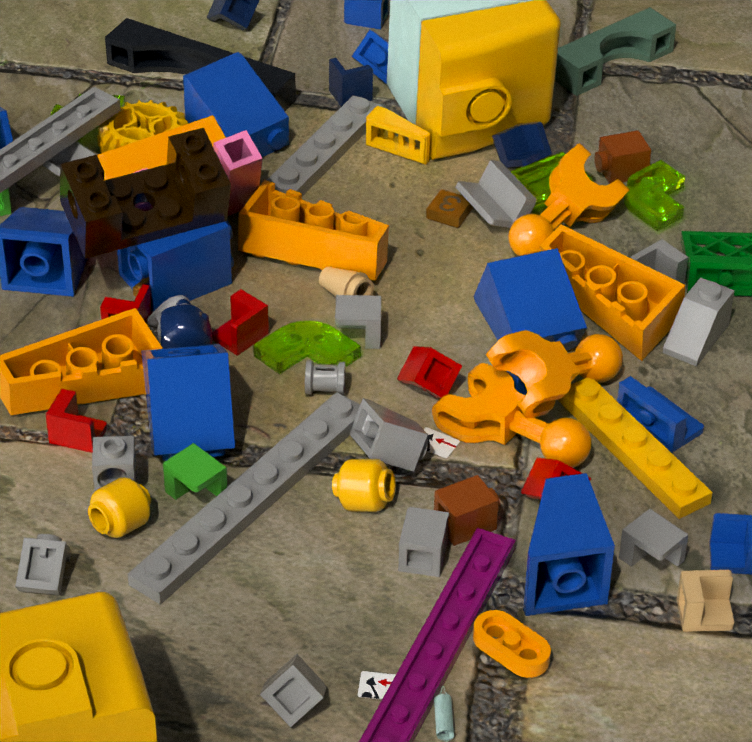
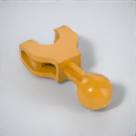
(571, 200)
(549, 368)
(495, 416)

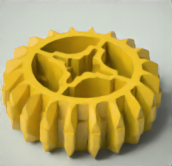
(137, 123)

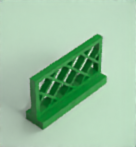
(730, 271)

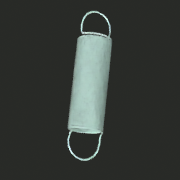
(444, 716)

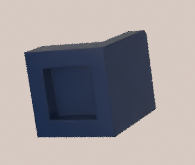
(233, 11)
(350, 82)
(522, 144)

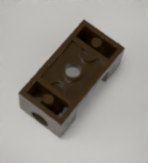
(184, 197)

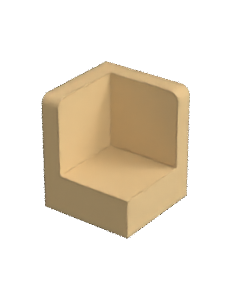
(705, 600)

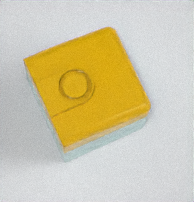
(472, 67)
(71, 674)

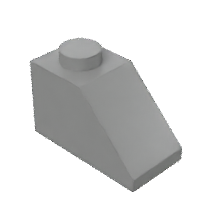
(699, 321)
(388, 436)

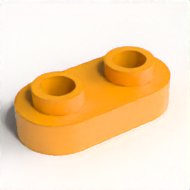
(516, 644)

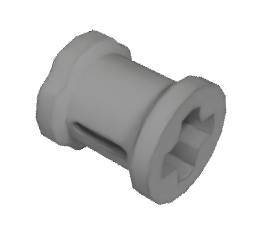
(325, 377)

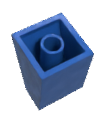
(237, 101)
(40, 253)
(181, 263)
(533, 296)
(188, 399)
(568, 549)

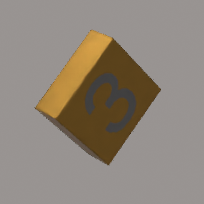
(448, 208)

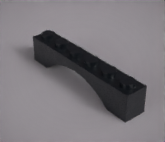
(150, 49)

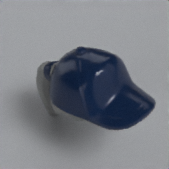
(181, 323)

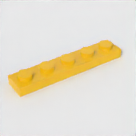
(636, 448)

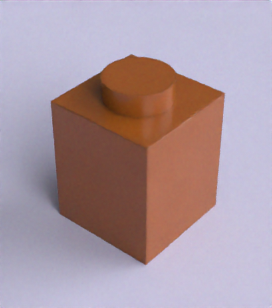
(622, 155)
(469, 507)

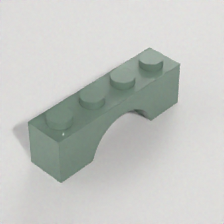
(639, 36)

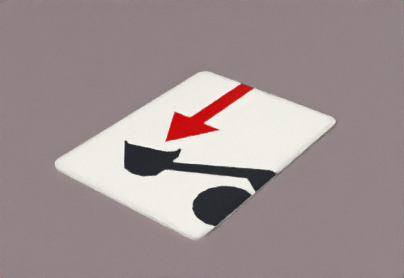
(440, 443)
(374, 684)

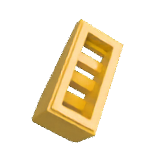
(381, 130)

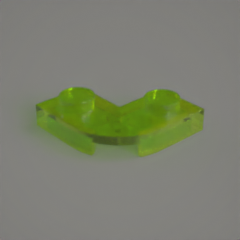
(650, 195)
(302, 340)

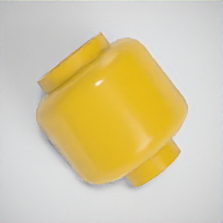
(364, 485)
(119, 507)

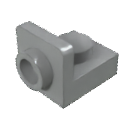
(42, 564)

